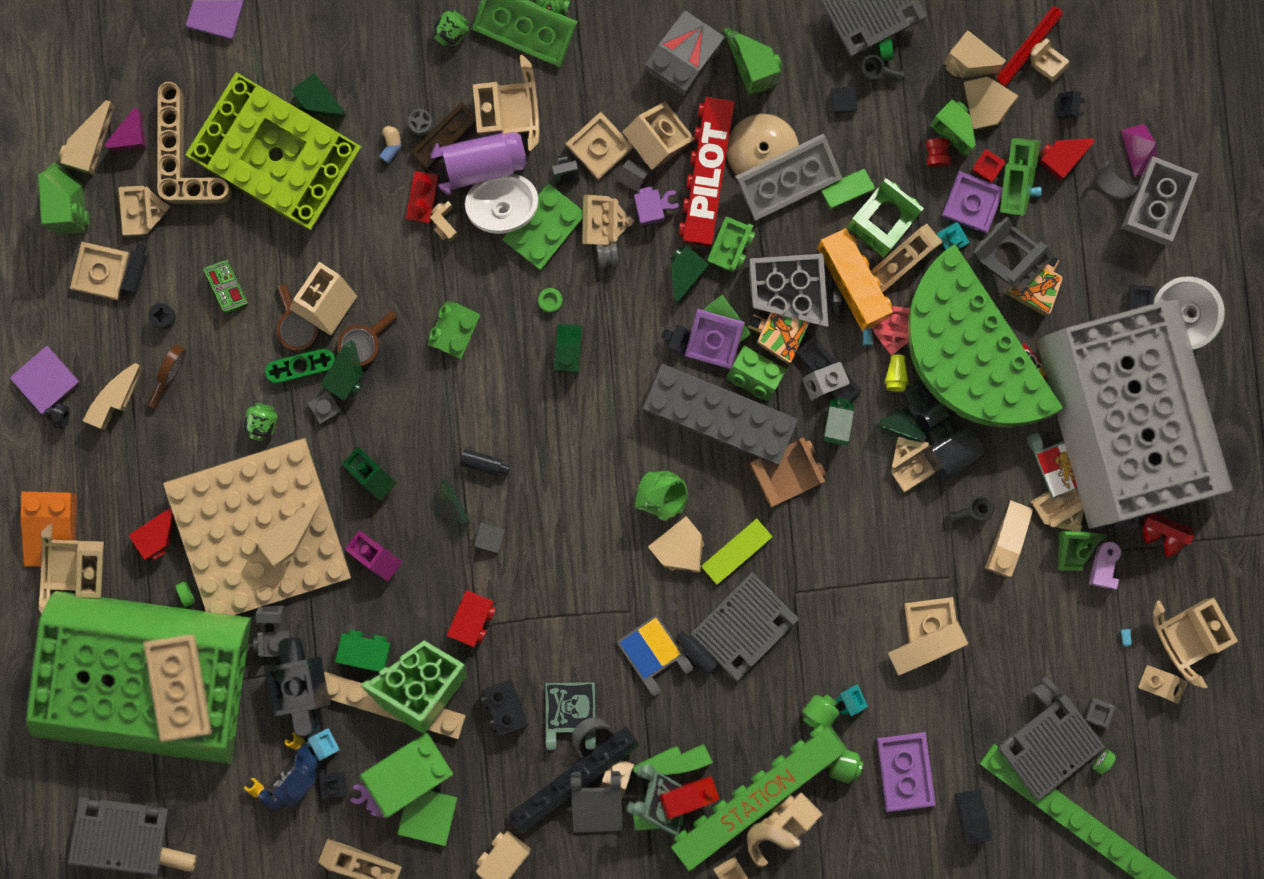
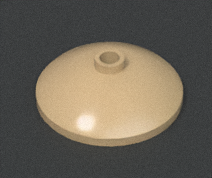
(748, 134)

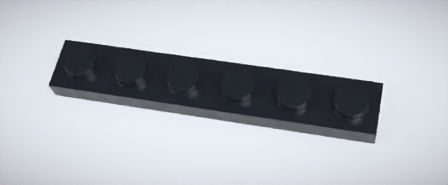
(560, 789)

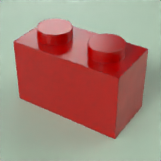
(471, 618)

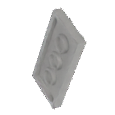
(789, 177)

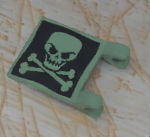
(566, 707)
(652, 808)

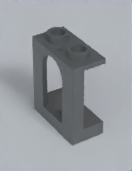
(1027, 269)

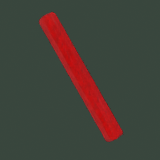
(1025, 50)

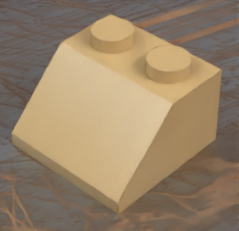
(973, 58)
(658, 135)
(503, 858)

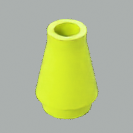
(897, 374)

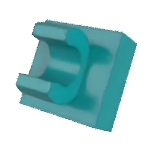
(953, 235)
(853, 700)

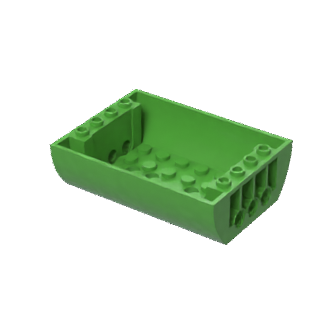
(110, 639)

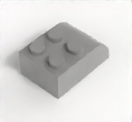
(1160, 201)

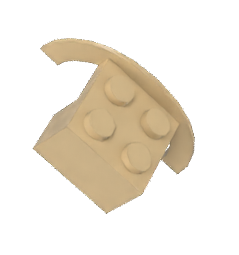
(508, 107)
(70, 567)
(1193, 635)
(786, 823)

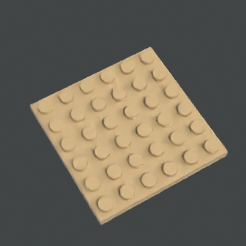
(237, 503)

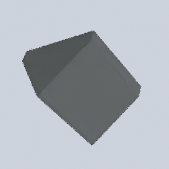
(632, 175)

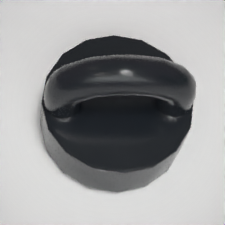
(60, 415)

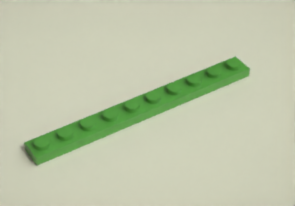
(1078, 822)

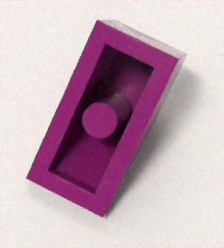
(373, 555)

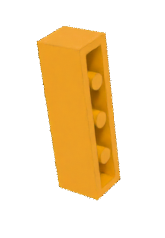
(854, 279)

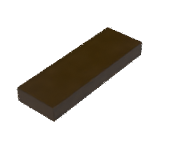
(444, 134)

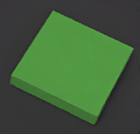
(428, 817)

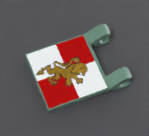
(1053, 465)

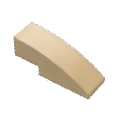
(113, 396)
(928, 648)

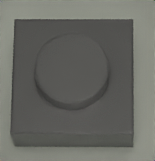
(324, 407)

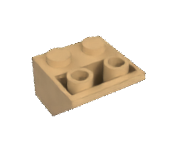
(323, 299)

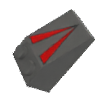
(684, 53)

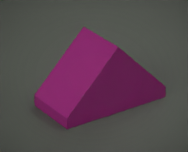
(129, 134)

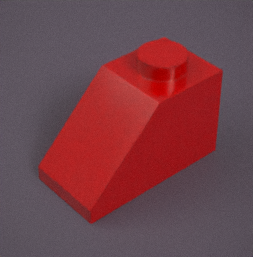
(1063, 156)
(154, 536)
(689, 797)

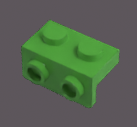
(730, 245)
(453, 329)
(755, 374)

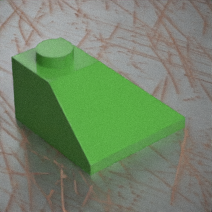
(955, 124)

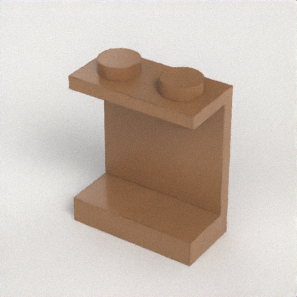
(793, 476)

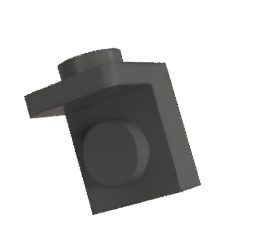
(267, 643)

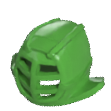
(662, 494)

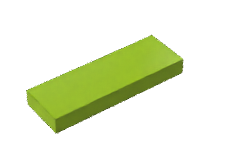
(736, 551)

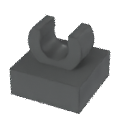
(270, 614)

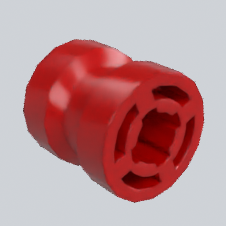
(938, 152)

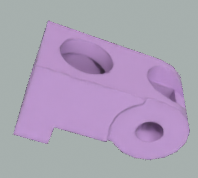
(1104, 566)

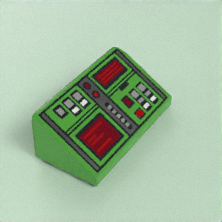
(225, 286)

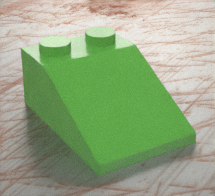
(406, 775)

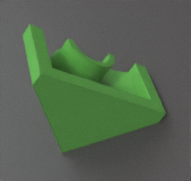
(1077, 548)

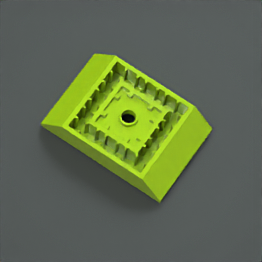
(245, 130)

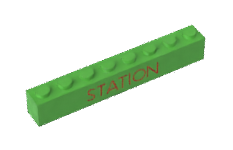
(758, 797)

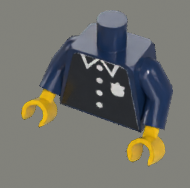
(291, 781)

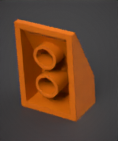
(39, 511)

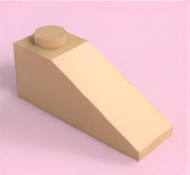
(87, 141)
(906, 256)
(284, 537)
(1009, 540)
(356, 863)

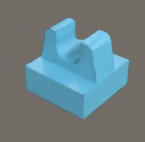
(322, 744)

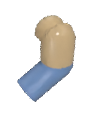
(393, 143)

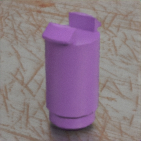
(481, 159)

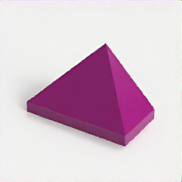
(1139, 147)

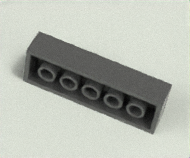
(720, 414)

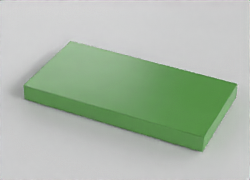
(526, 28)

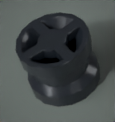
(165, 318)

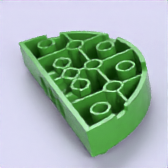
(970, 352)

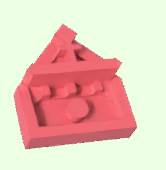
(893, 331)

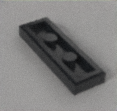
(816, 358)

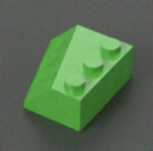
(754, 61)
(62, 201)
(417, 685)

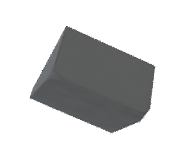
(489, 538)

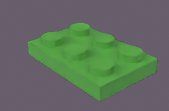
(547, 229)

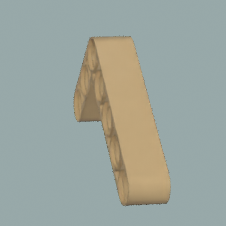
(176, 154)

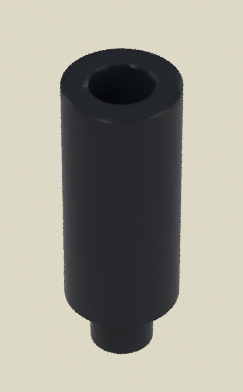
(134, 269)
(483, 463)
(696, 653)

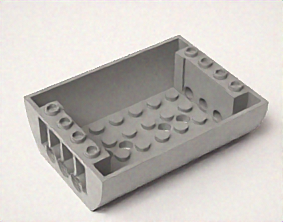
(1105, 421)

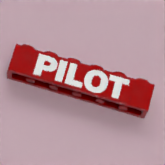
(708, 172)

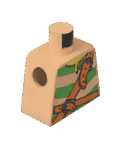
(1041, 290)
(779, 334)

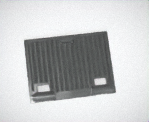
(871, 18)
(744, 626)
(1051, 747)
(118, 837)

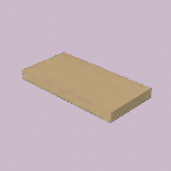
(177, 687)

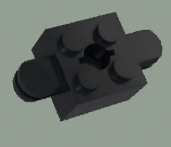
(287, 690)

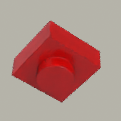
(988, 165)

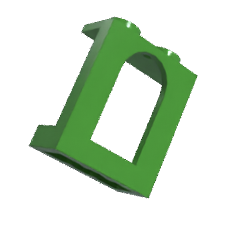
(871, 234)

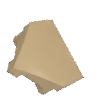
(988, 102)
(139, 210)
(603, 220)
(910, 464)
(1061, 511)
(679, 547)

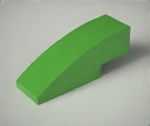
(1019, 176)
(674, 762)

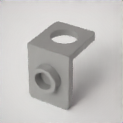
(826, 380)

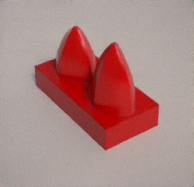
(422, 197)
(1176, 534)

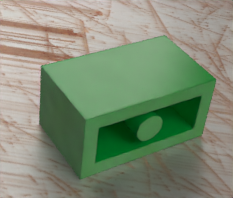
(363, 651)

